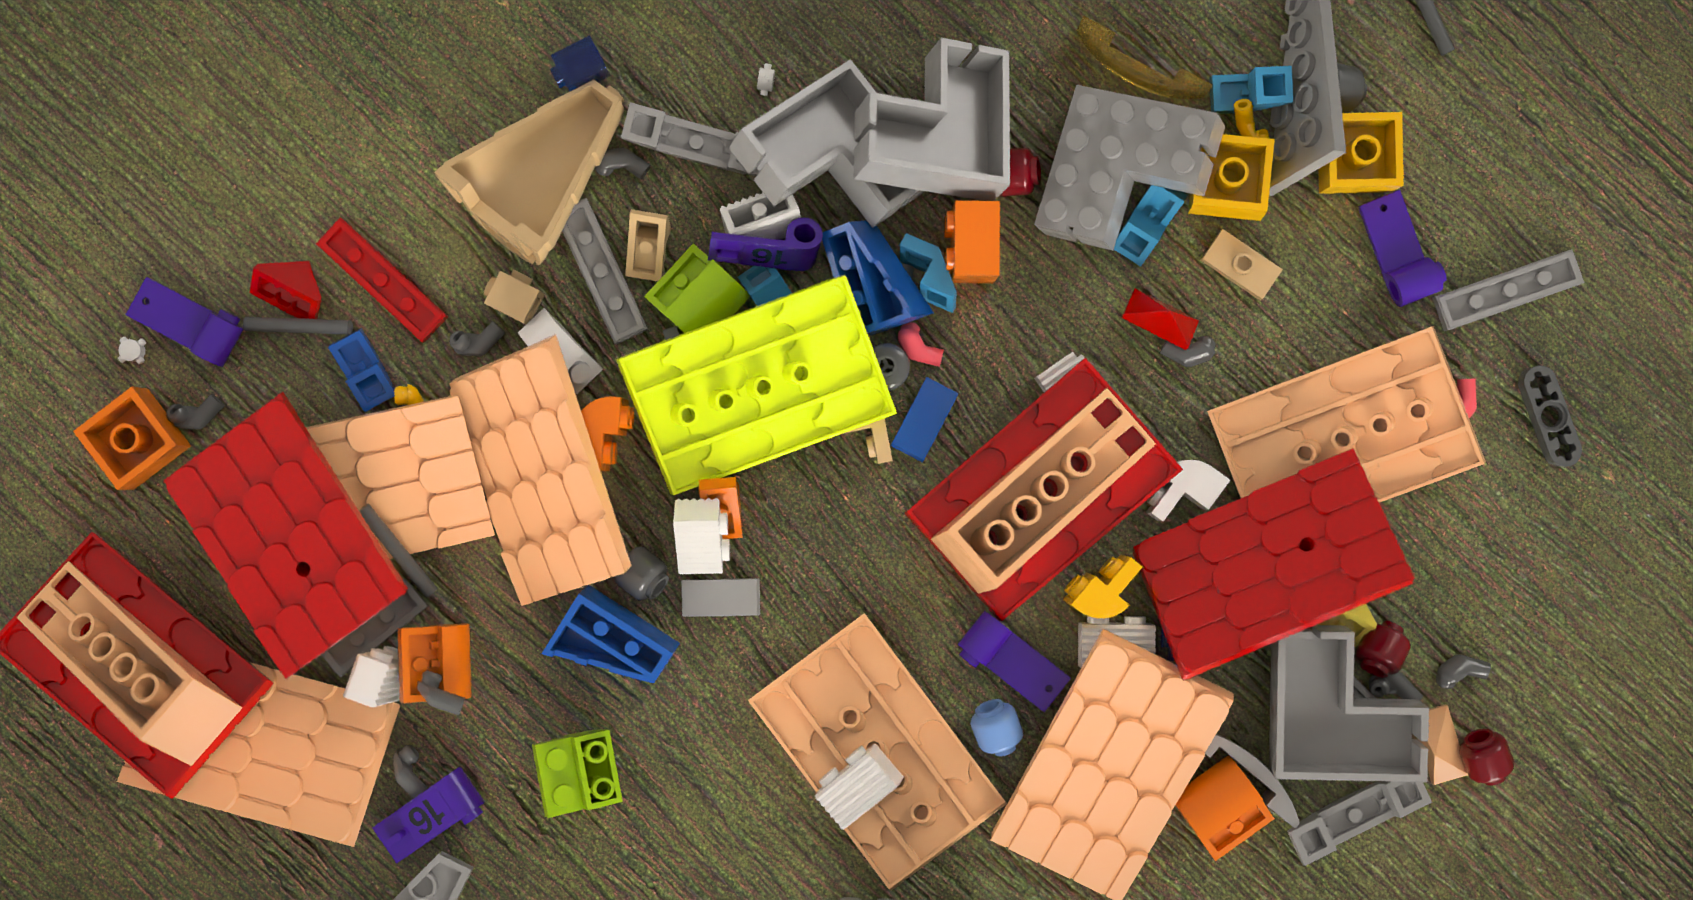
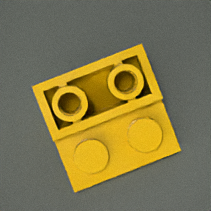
(1100, 596)

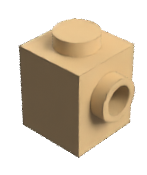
(513, 295)

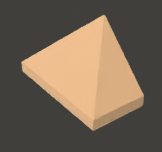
(1443, 747)

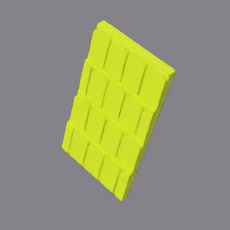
(757, 385)

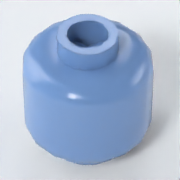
(996, 727)

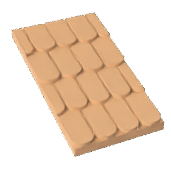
(1385, 403)
(412, 470)
(540, 473)
(861, 695)
(295, 760)
(1112, 766)

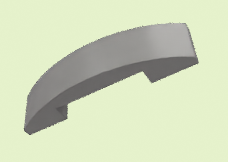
(681, 138)
(1275, 796)
(1354, 814)

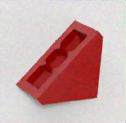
(287, 287)
(1160, 319)

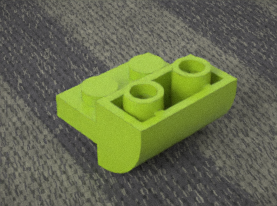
(696, 292)
(577, 772)

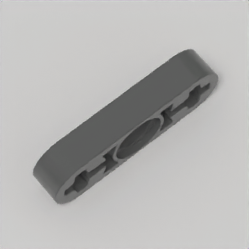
(1564, 422)

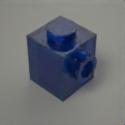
(578, 64)

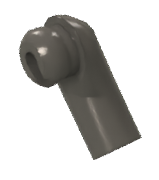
(622, 158)
(476, 344)
(1196, 354)
(195, 417)
(1458, 667)
(437, 697)
(404, 772)

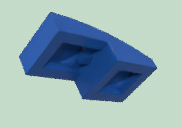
(362, 369)
(924, 419)

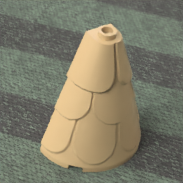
(536, 169)

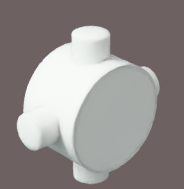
(766, 79)
(132, 350)

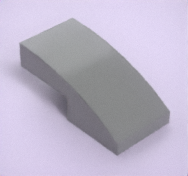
(720, 597)

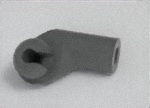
(1394, 684)

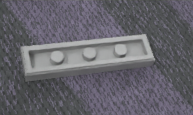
(602, 274)
(1508, 290)

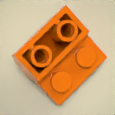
(607, 418)
(438, 650)
(1223, 807)

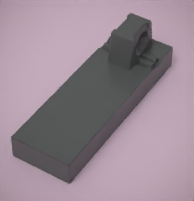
(374, 631)

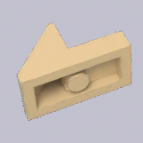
(647, 245)
(878, 442)

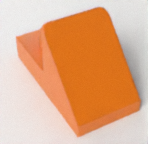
(729, 495)

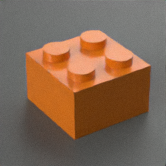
(974, 241)
(132, 438)

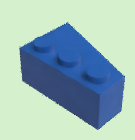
(875, 275)
(611, 637)

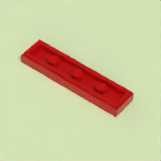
(382, 280)

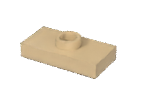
(1241, 264)

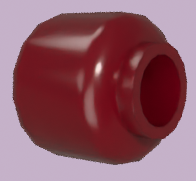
(1024, 172)
(1383, 650)
(1486, 757)

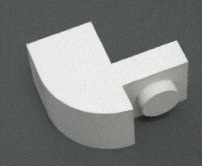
(579, 363)
(1196, 482)

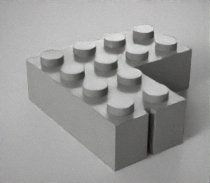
(814, 136)
(950, 140)
(1110, 145)
(1326, 732)

